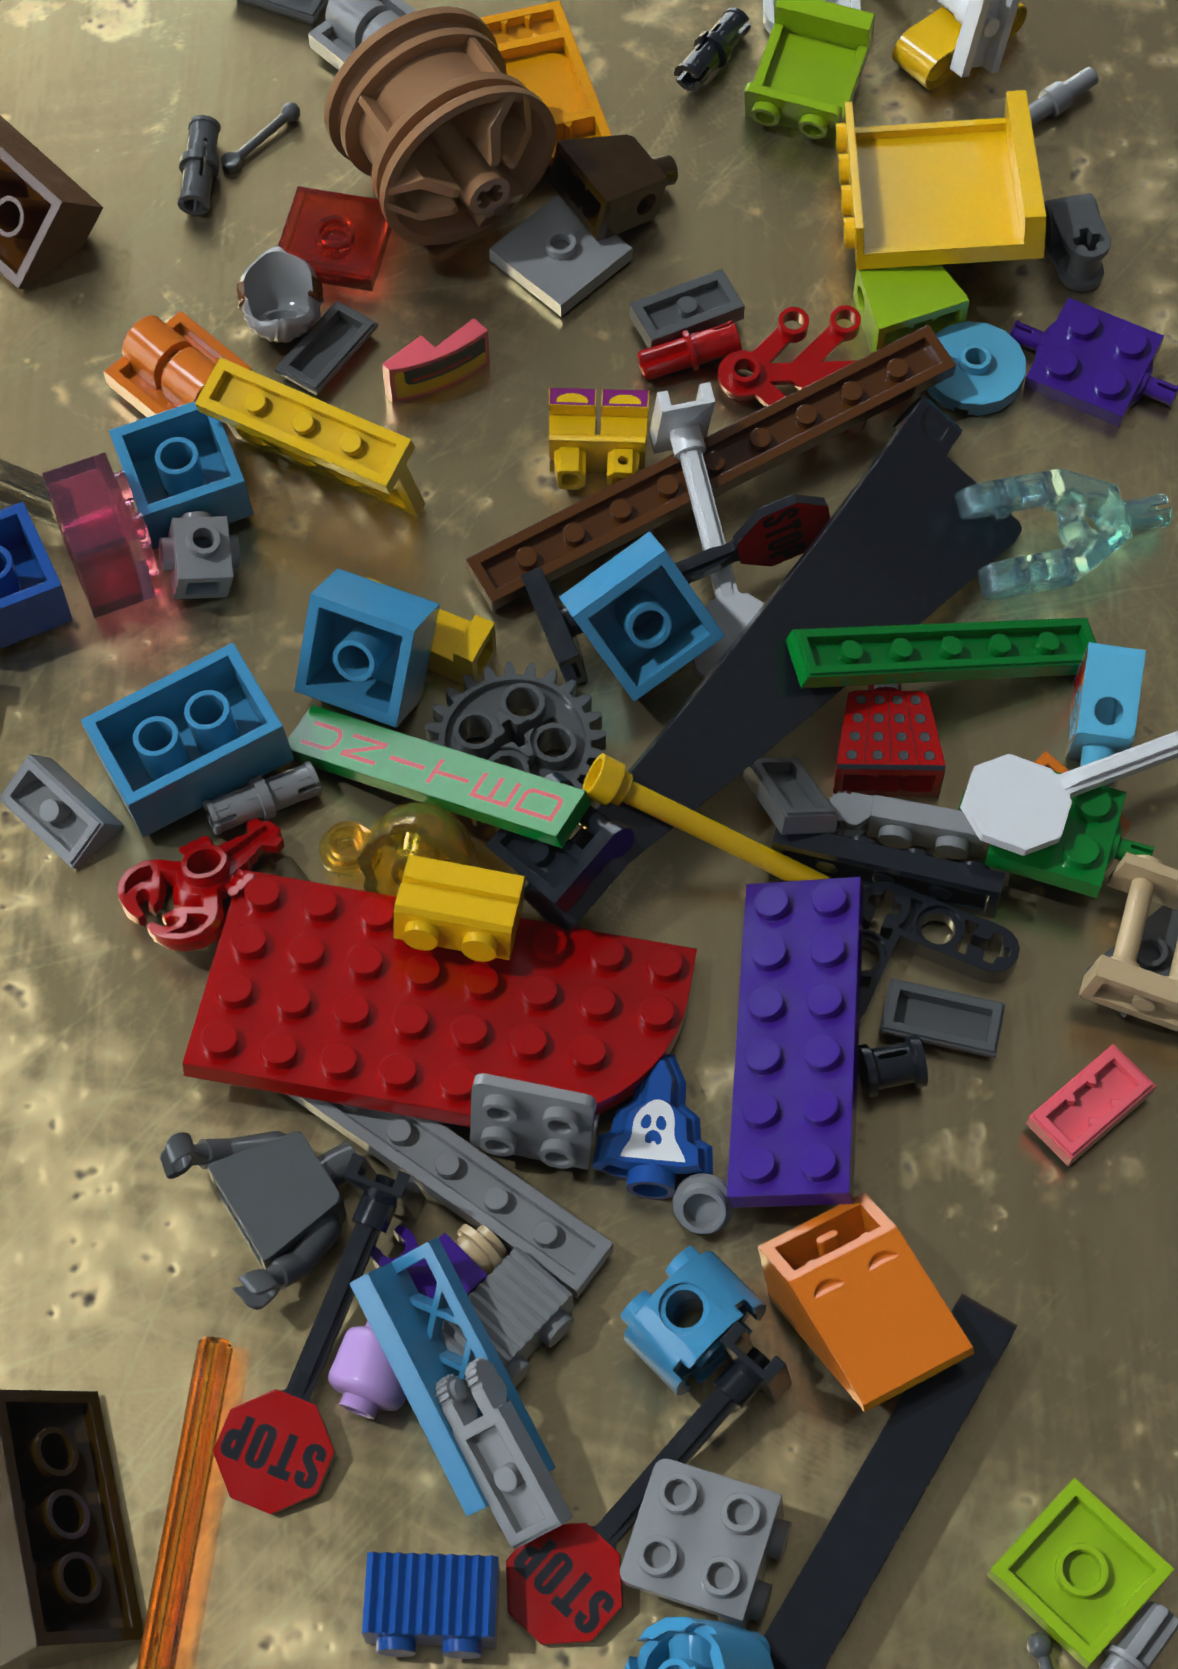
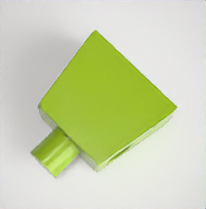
(906, 299)

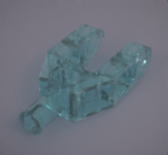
(1071, 499)

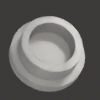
(702, 1204)

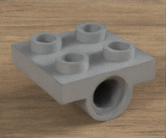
(350, 24)

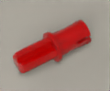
(689, 351)

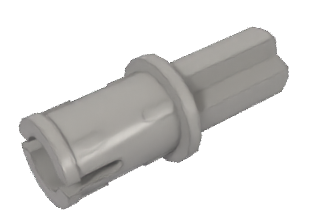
(1143, 1639)

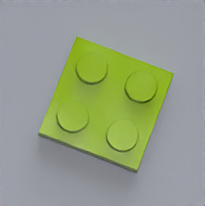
(1080, 1572)

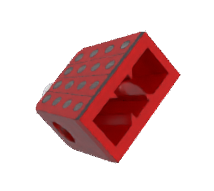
(889, 745)

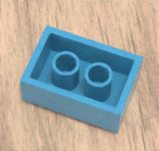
(188, 739)

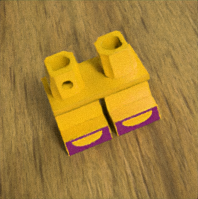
(573, 437)

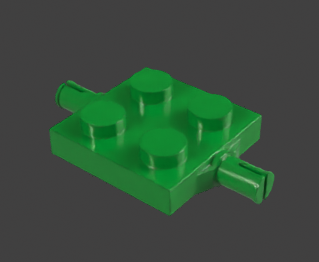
(1085, 848)

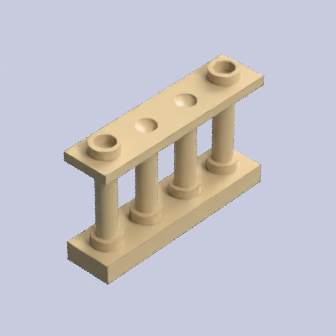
(1119, 979)

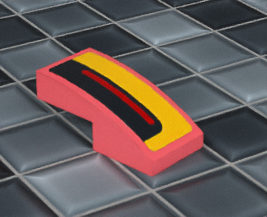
(426, 368)

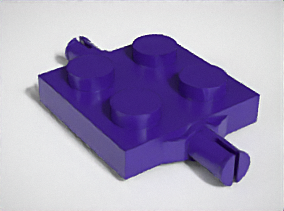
(1094, 362)

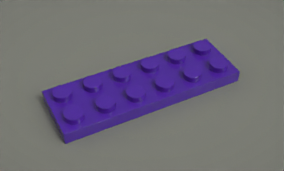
(797, 1045)

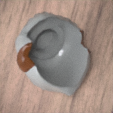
(279, 296)

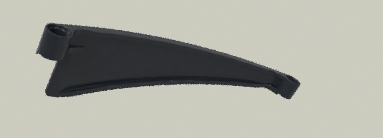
(878, 561)

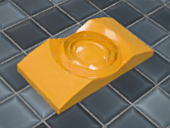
(547, 61)

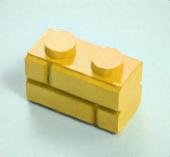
(458, 908)

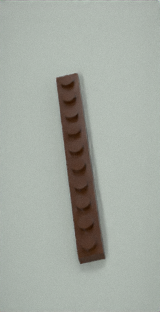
(730, 457)

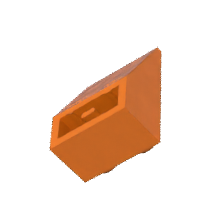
(862, 1301)

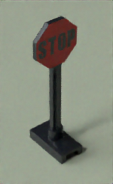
(765, 539)
(278, 1443)
(570, 1579)

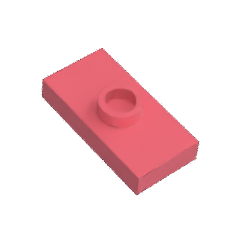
(1090, 1105)

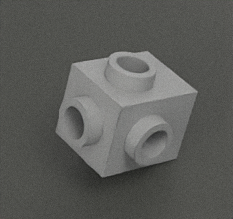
(199, 556)

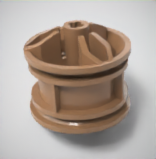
(439, 125)

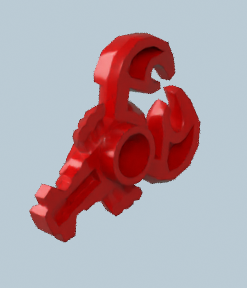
(199, 886)

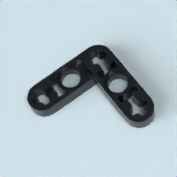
(903, 931)

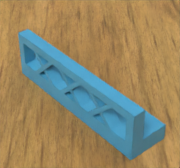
(421, 1358)

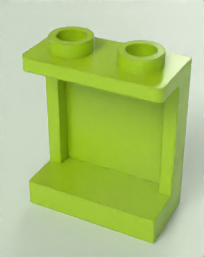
(810, 66)

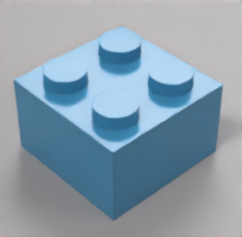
(180, 466)
(642, 616)
(366, 647)

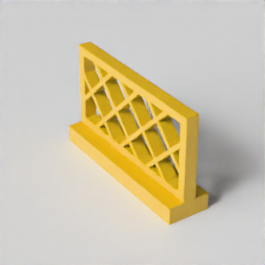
(312, 434)

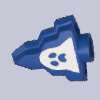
(655, 1137)

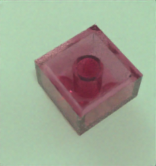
(102, 533)

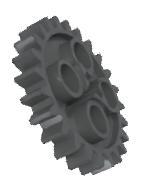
(516, 740)

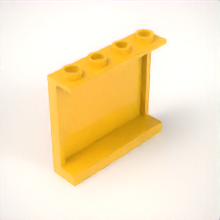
(942, 190)

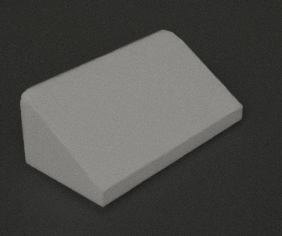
(59, 810)

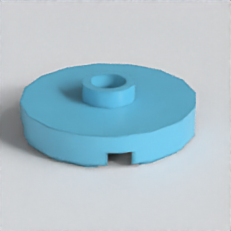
(984, 386)

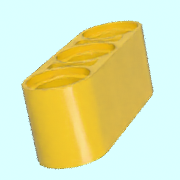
(929, 46)

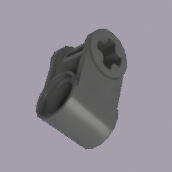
(1076, 240)

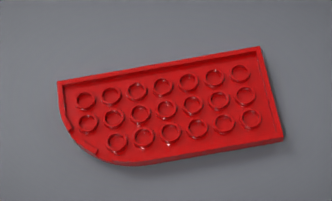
(338, 1011)

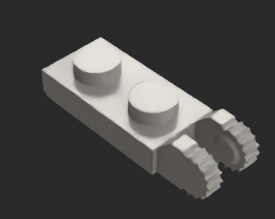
(905, 824)
(501, 1454)

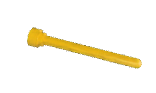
(610, 783)

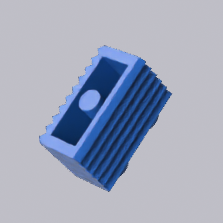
(431, 1603)

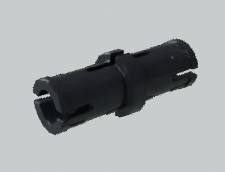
(712, 49)

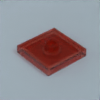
(337, 236)

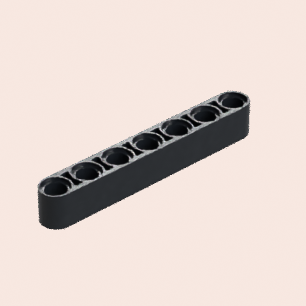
(884, 1498)

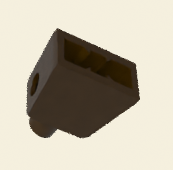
(611, 182)

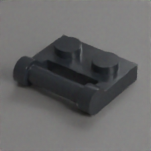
(565, 871)

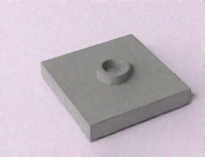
(558, 256)

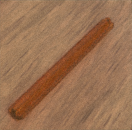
(185, 1505)

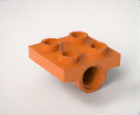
(166, 363)

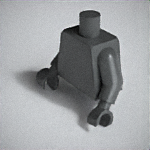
(277, 1197)

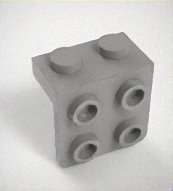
(533, 1121)
(706, 1542)

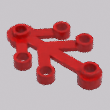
(801, 372)

